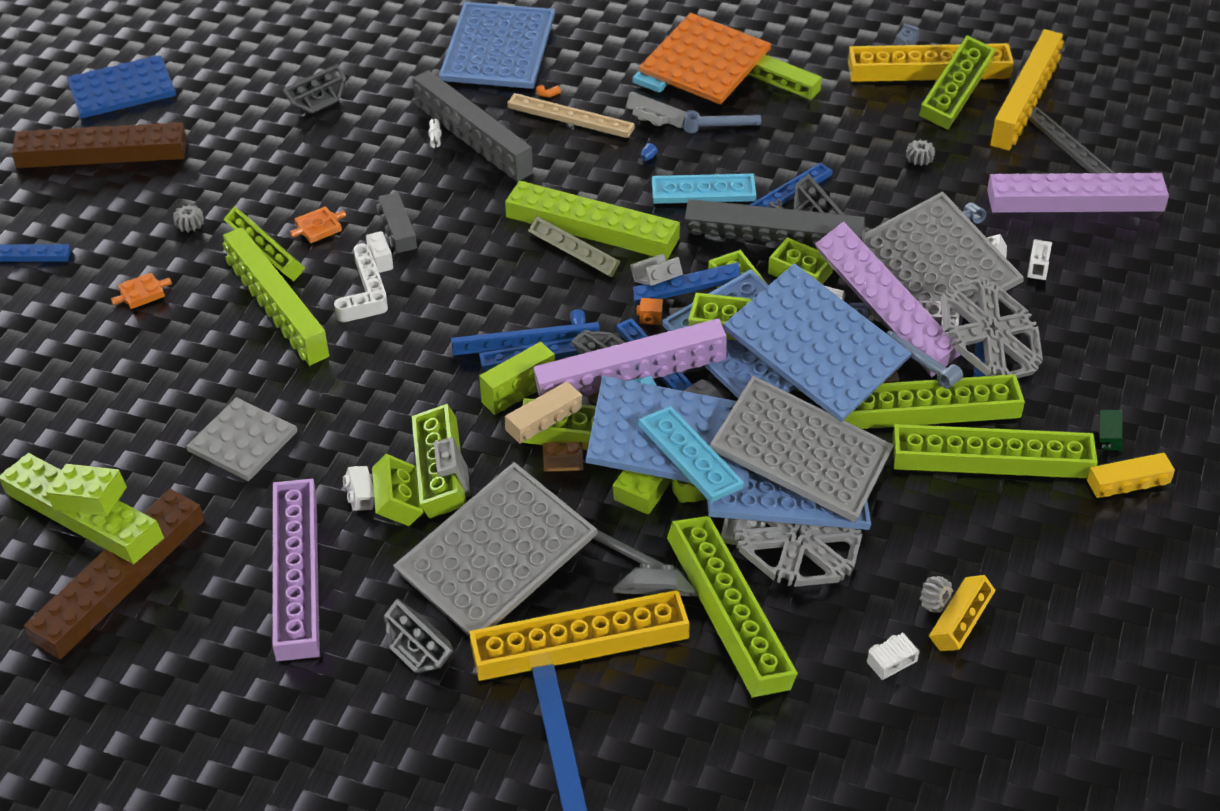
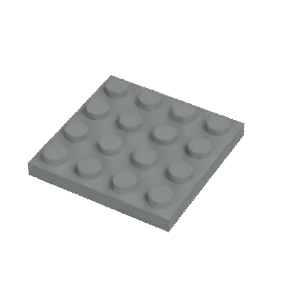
(242, 439)

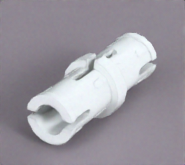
(434, 133)

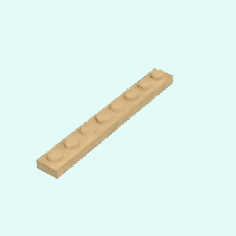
(571, 115)

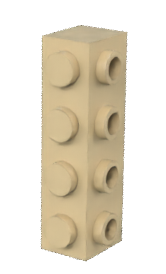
(543, 412)

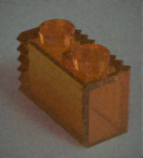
(563, 456)

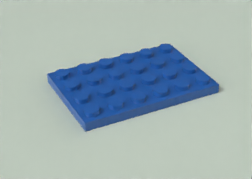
(121, 86)

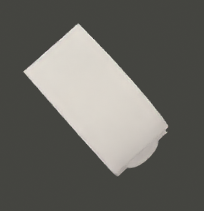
(1039, 259)

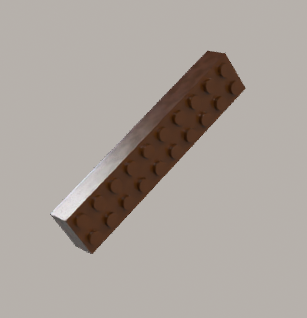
(99, 145)
(109, 580)

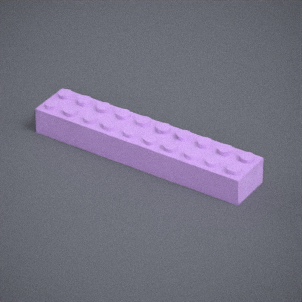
(1077, 192)
(885, 294)
(637, 359)
(295, 570)

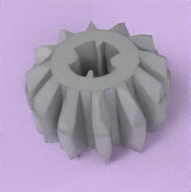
(920, 152)
(188, 218)
(936, 594)

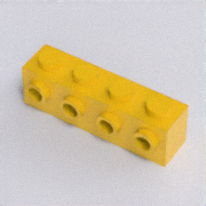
(1130, 475)
(962, 613)

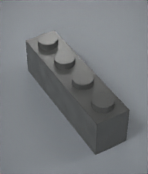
(397, 222)

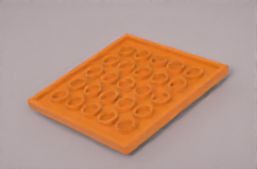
(705, 58)

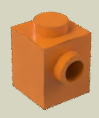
(650, 311)

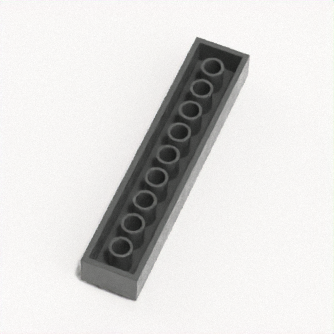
(473, 126)
(765, 222)

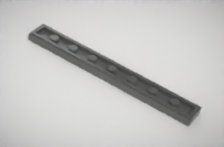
(1068, 143)

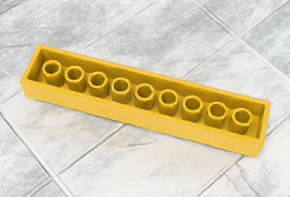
(917, 62)
(1027, 90)
(579, 634)

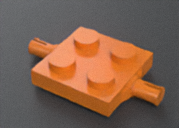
(318, 224)
(141, 290)

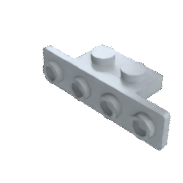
(654, 111)

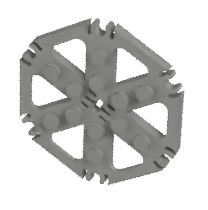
(991, 329)
(813, 546)

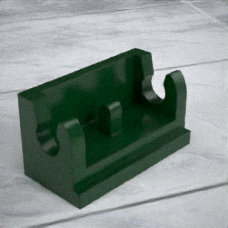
(1111, 429)

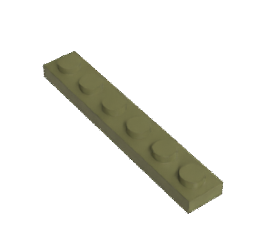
(574, 246)

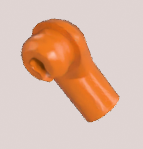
(549, 92)

